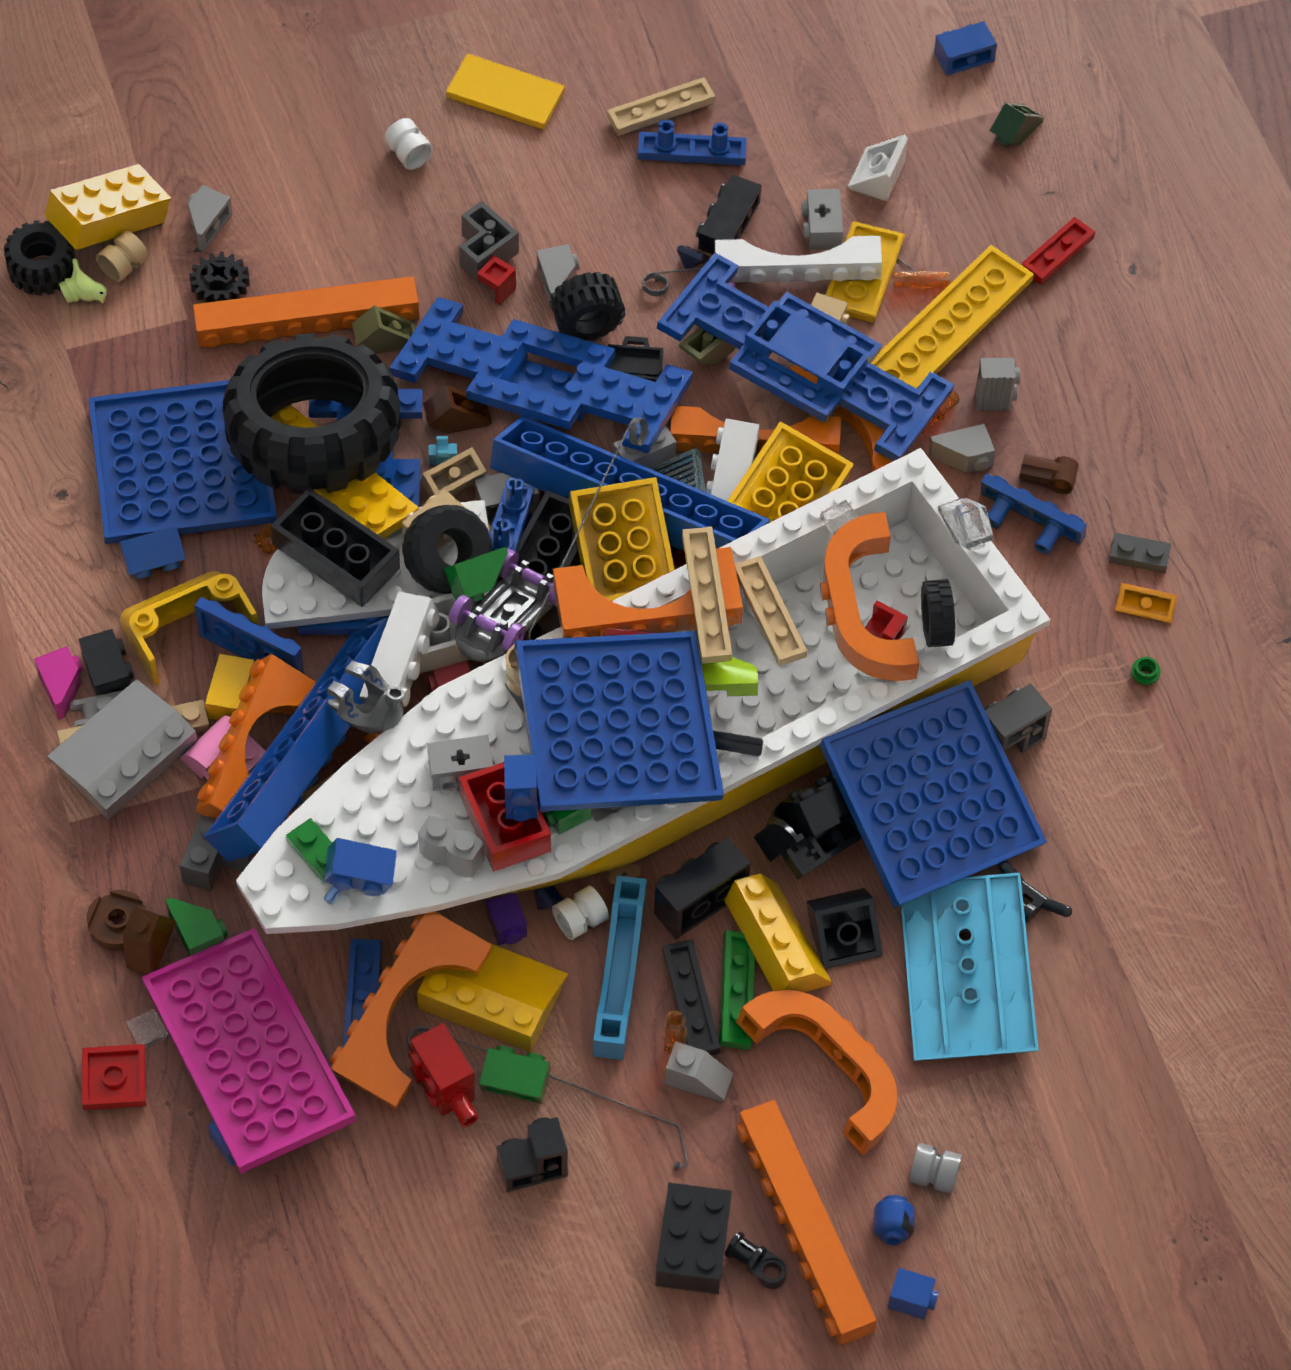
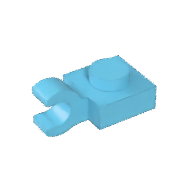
(441, 451)

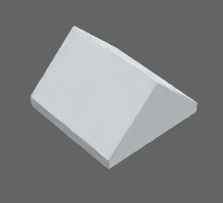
(880, 168)

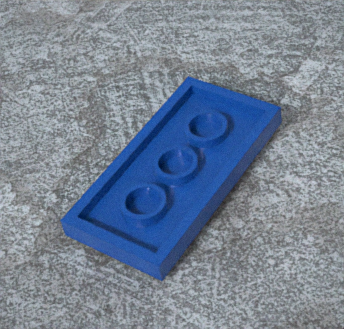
(243, 637)

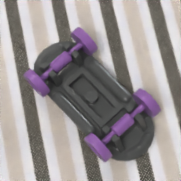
(504, 612)

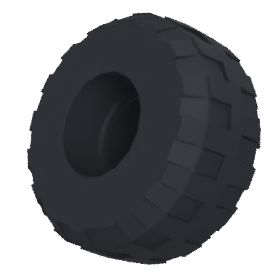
(422, 538)

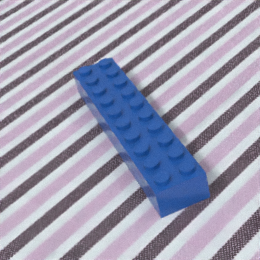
(567, 464)
(293, 756)

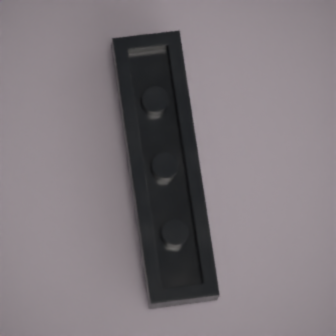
(691, 995)

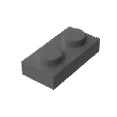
(1140, 552)

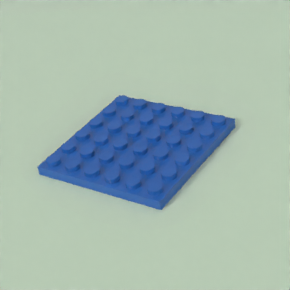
(170, 464)
(618, 721)
(932, 793)

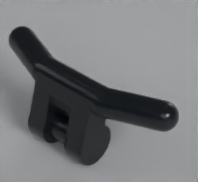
(1037, 899)

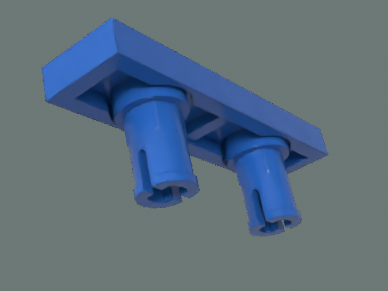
(692, 148)
(1024, 503)
(511, 514)

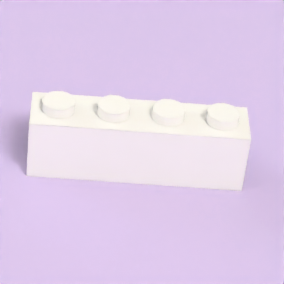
(736, 454)
(404, 642)

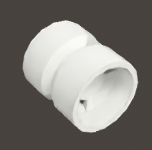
(408, 143)
(584, 910)

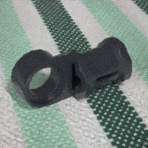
(756, 1260)

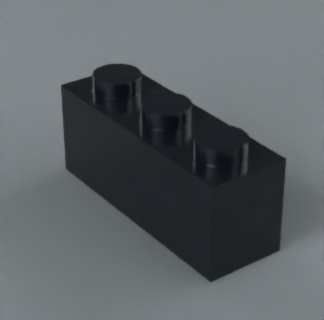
(730, 213)

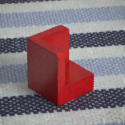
(499, 277)
(886, 622)

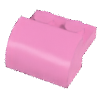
(206, 749)

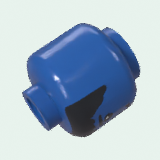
(894, 1219)

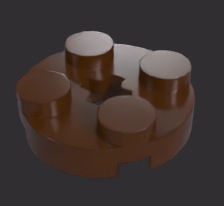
(110, 906)

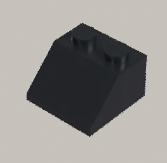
(845, 927)

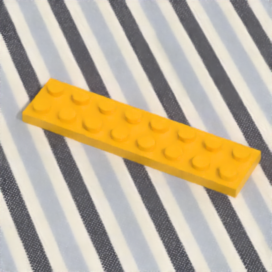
(954, 317)
(370, 501)

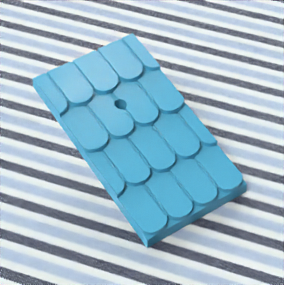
(975, 991)

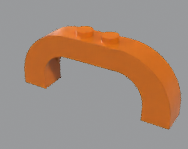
(869, 654)
(842, 1044)

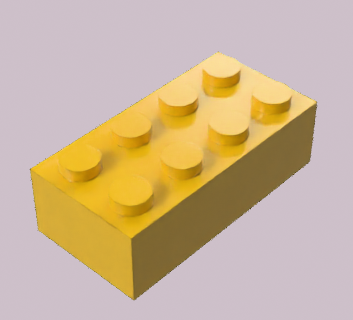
(107, 206)

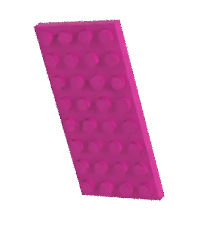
(248, 1050)

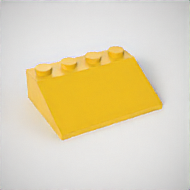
(789, 474)
(622, 536)
(504, 1001)

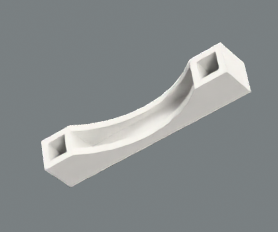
(853, 260)

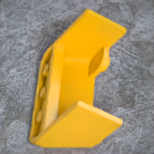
(149, 615)

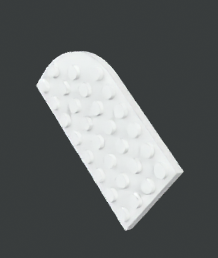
(300, 597)

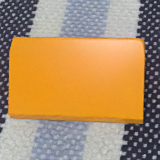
(1146, 602)

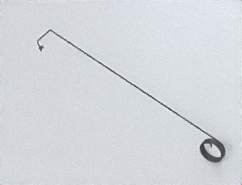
(662, 278)
(633, 439)
(678, 1164)

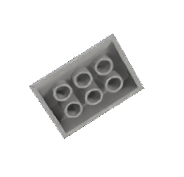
(123, 748)

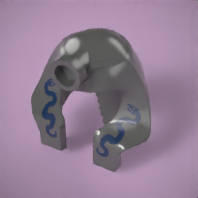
(383, 704)

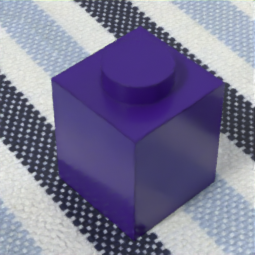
(506, 919)

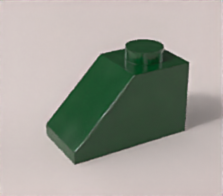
(1015, 123)

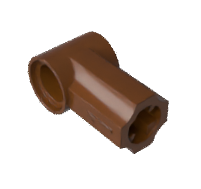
(1057, 473)

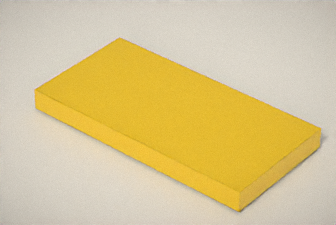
(505, 91)
(865, 296)

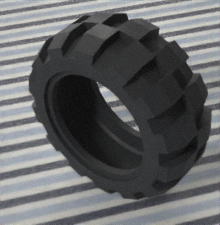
(305, 371)

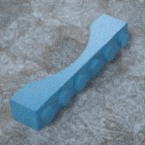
(620, 968)

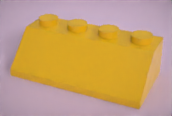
(775, 935)

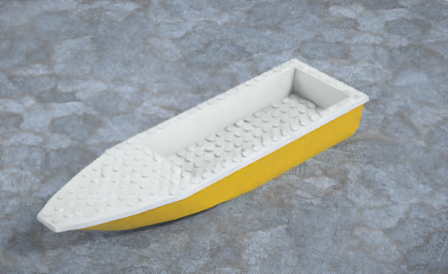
(388, 787)

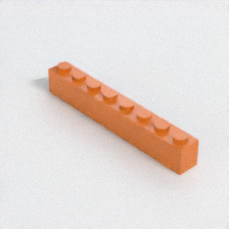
(301, 311)
(806, 1223)

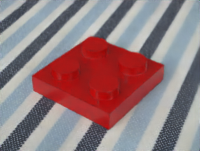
(113, 1077)

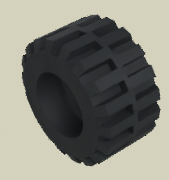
(34, 241)
(588, 306)

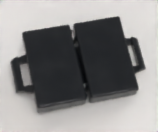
(638, 360)

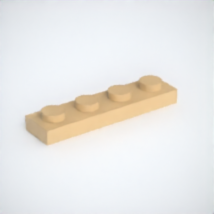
(661, 106)
(770, 611)

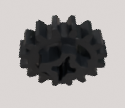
(219, 278)

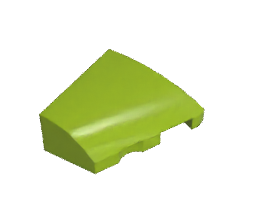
(734, 676)

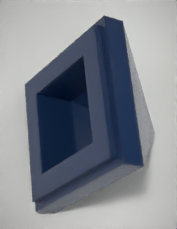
(691, 257)
(547, 897)

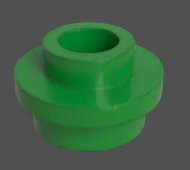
(1145, 664)

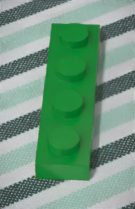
(736, 989)

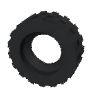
(938, 613)

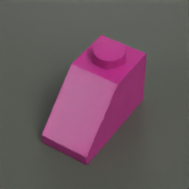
(59, 678)

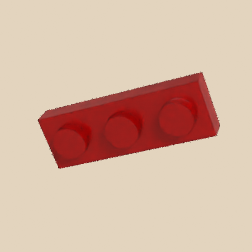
(1058, 250)

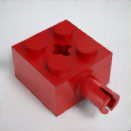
(444, 1074)

